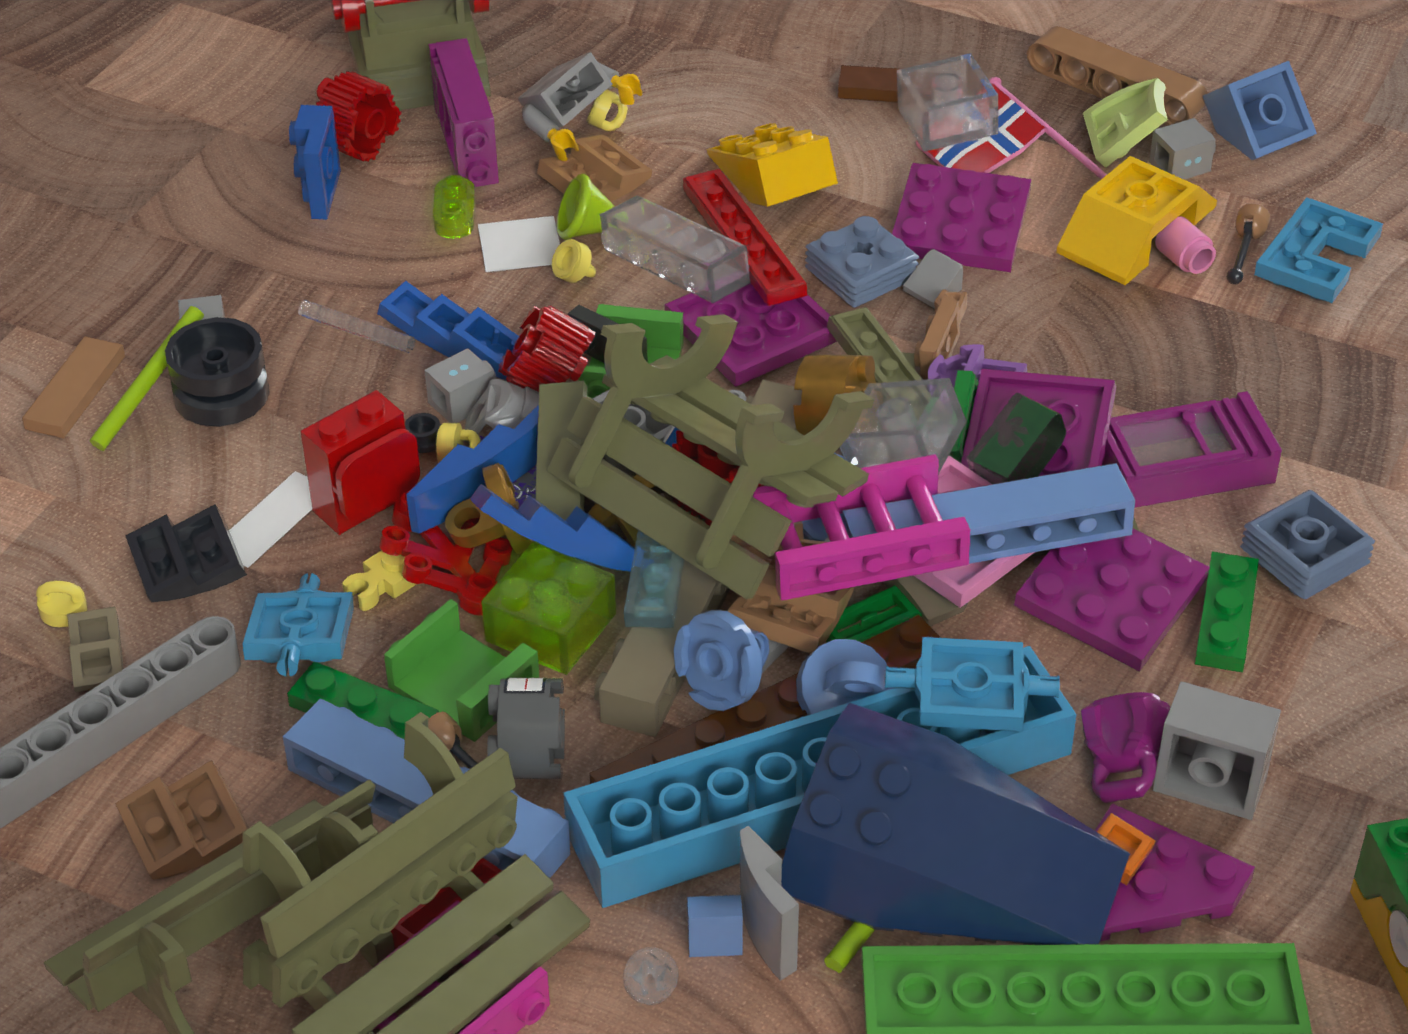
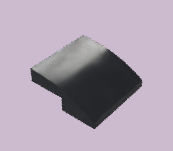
(185, 556)

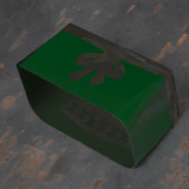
(1018, 442)

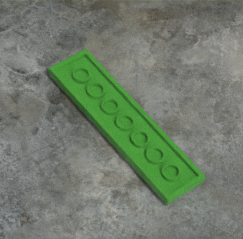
(1084, 989)

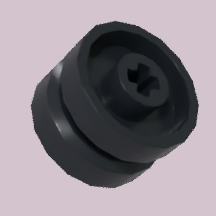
(217, 371)

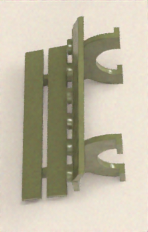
(712, 417)
(386, 879)
(150, 944)

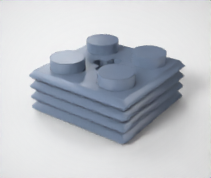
(861, 261)
(1307, 544)

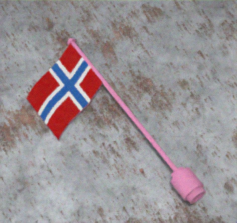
(1019, 129)

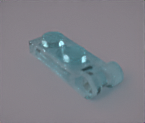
(653, 585)

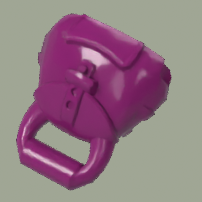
(1124, 737)

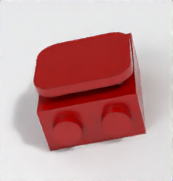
(359, 461)

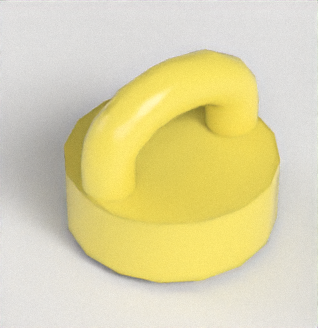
(600, 109)
(572, 261)
(451, 435)
(57, 600)

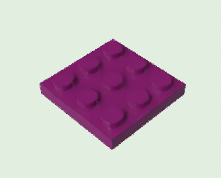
(963, 215)
(764, 334)
(1081, 401)
(1114, 593)

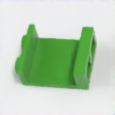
(663, 336)
(453, 670)

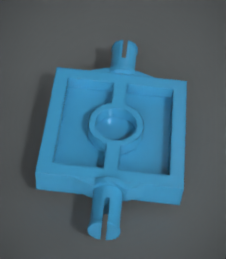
(298, 626)
(972, 683)

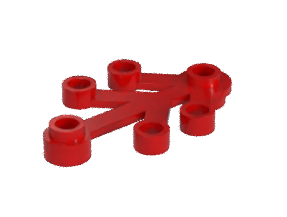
(419, 558)

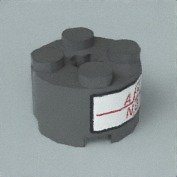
(529, 725)

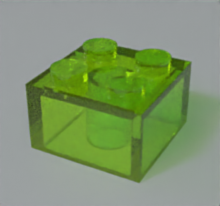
(550, 606)

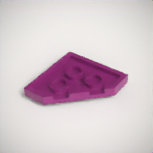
(1175, 881)

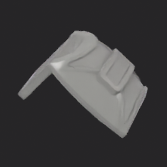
(501, 404)

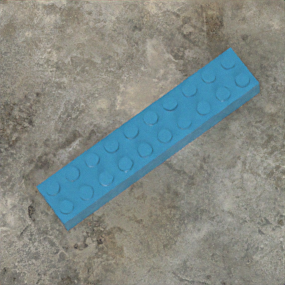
(689, 810)

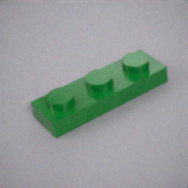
(1227, 612)
(364, 699)

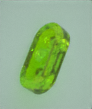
(454, 207)

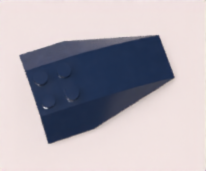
(942, 843)

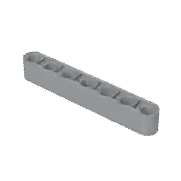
(115, 714)

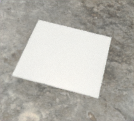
(518, 243)

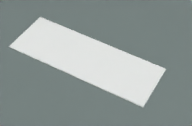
(272, 518)

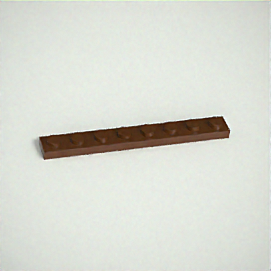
(767, 708)

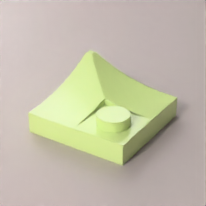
(1125, 119)

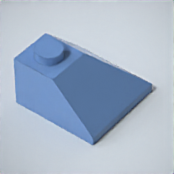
(1261, 112)

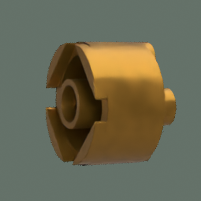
(822, 378)

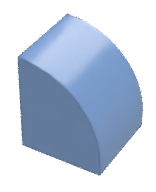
(715, 925)

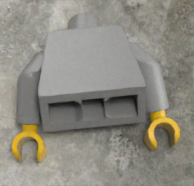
(566, 93)

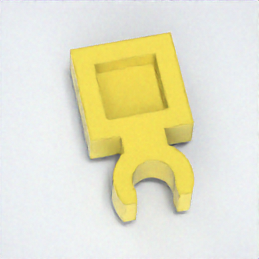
(380, 575)

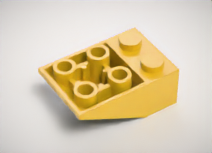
(776, 163)

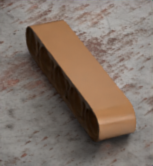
(1105, 70)

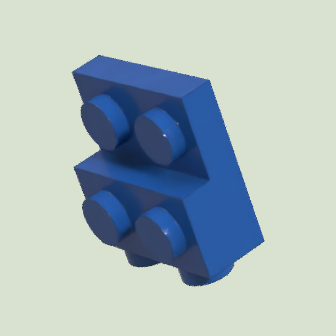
(316, 157)

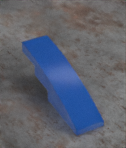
(447, 326)
(462, 473)
(576, 537)

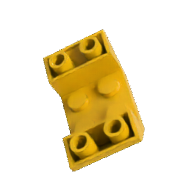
(1123, 214)

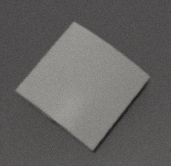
(766, 906)

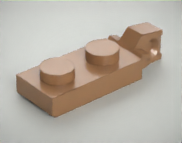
(941, 330)

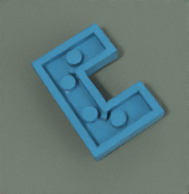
(1294, 253)

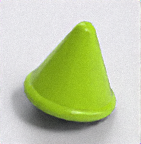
(581, 208)

